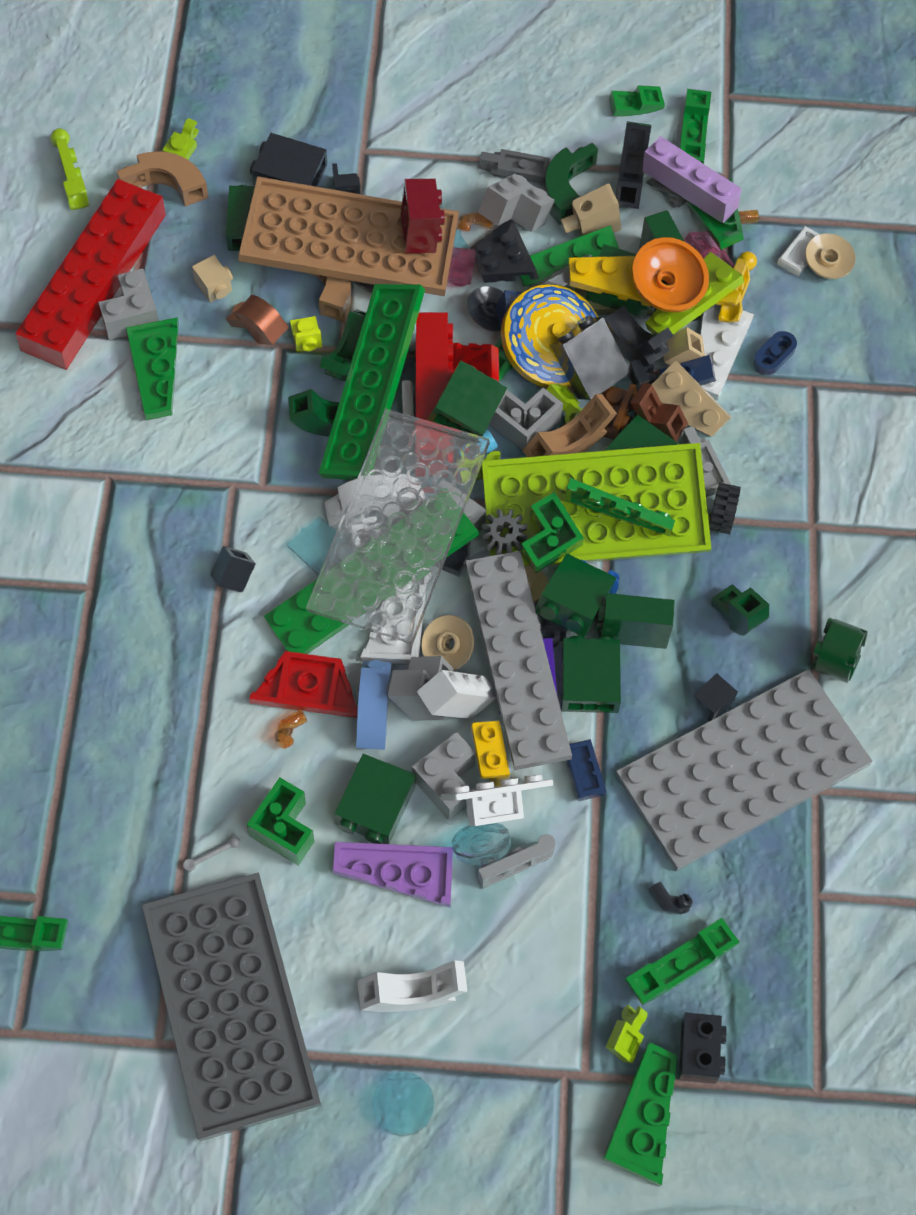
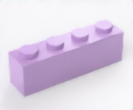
(691, 179)

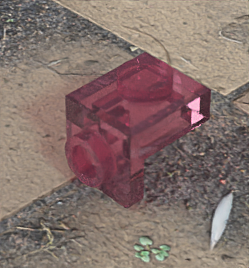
(461, 266)

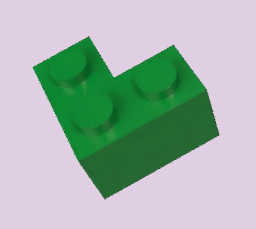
(557, 534)
(276, 824)

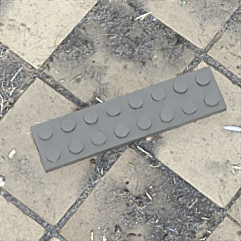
(518, 661)

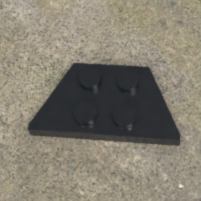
(503, 255)

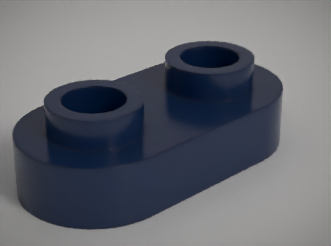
(773, 354)

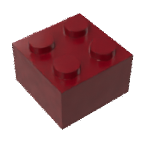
(421, 216)

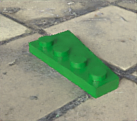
(557, 257)
(642, 1124)

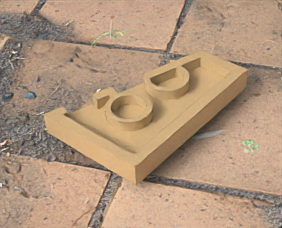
(698, 406)

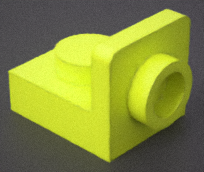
(306, 334)

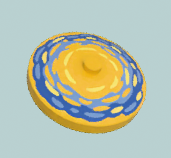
(534, 324)

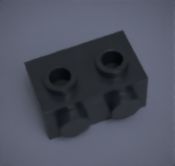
(701, 1048)

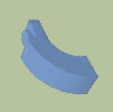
(373, 705)

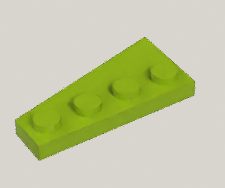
(722, 281)

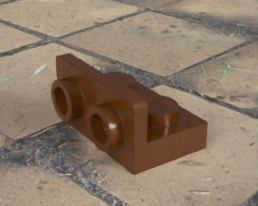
(621, 403)

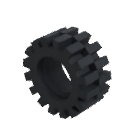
(724, 508)

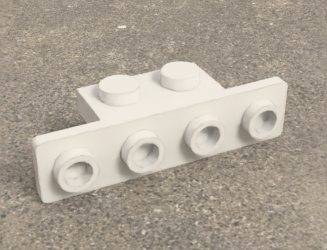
(495, 803)

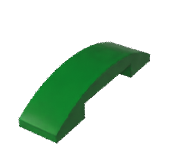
(695, 123)
(32, 934)
(682, 962)

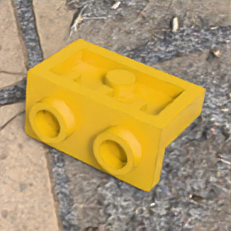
(490, 751)

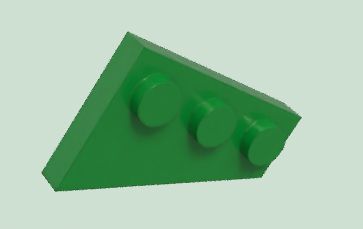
(724, 233)

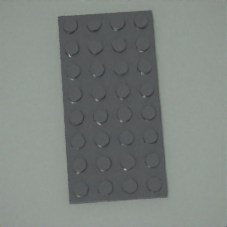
(230, 1007)

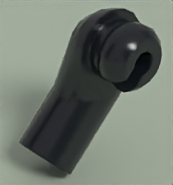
(669, 903)

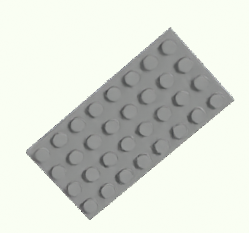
(742, 769)

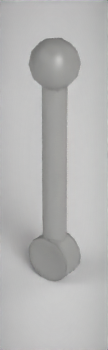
(189, 864)

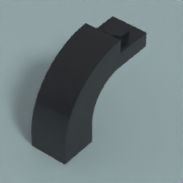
(631, 165)
(634, 340)

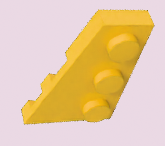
(604, 275)

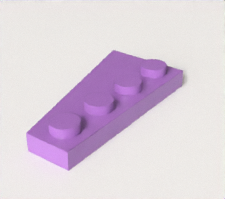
(405, 869)

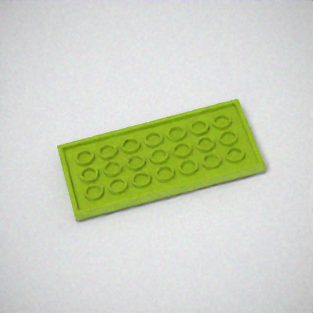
(655, 477)

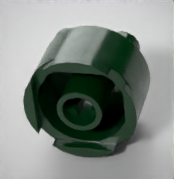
(840, 650)

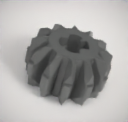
(499, 524)

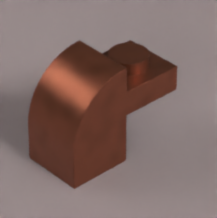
(259, 318)
(663, 416)

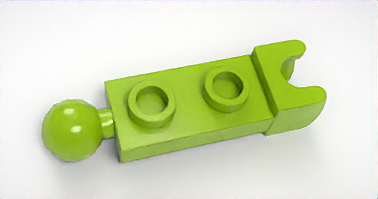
(74, 186)

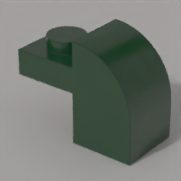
(742, 610)

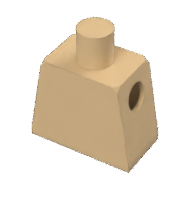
(594, 212)

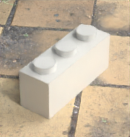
(456, 694)

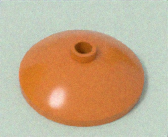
(678, 266)

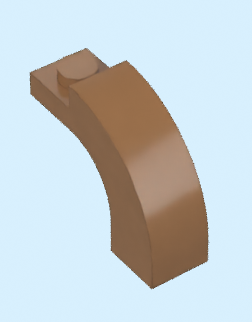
(167, 170)
(335, 298)
(576, 435)

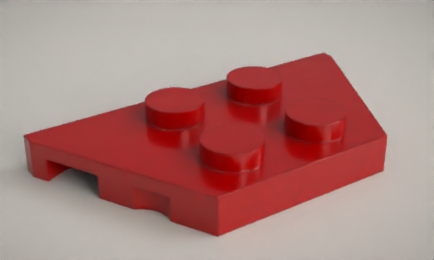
(482, 357)
(307, 685)

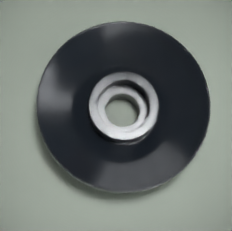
(482, 307)

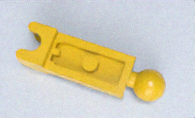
(732, 303)

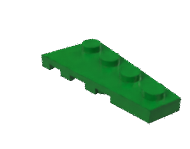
(154, 361)
(613, 506)

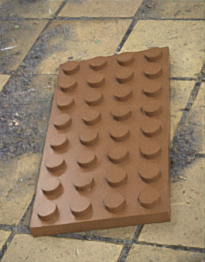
(340, 236)

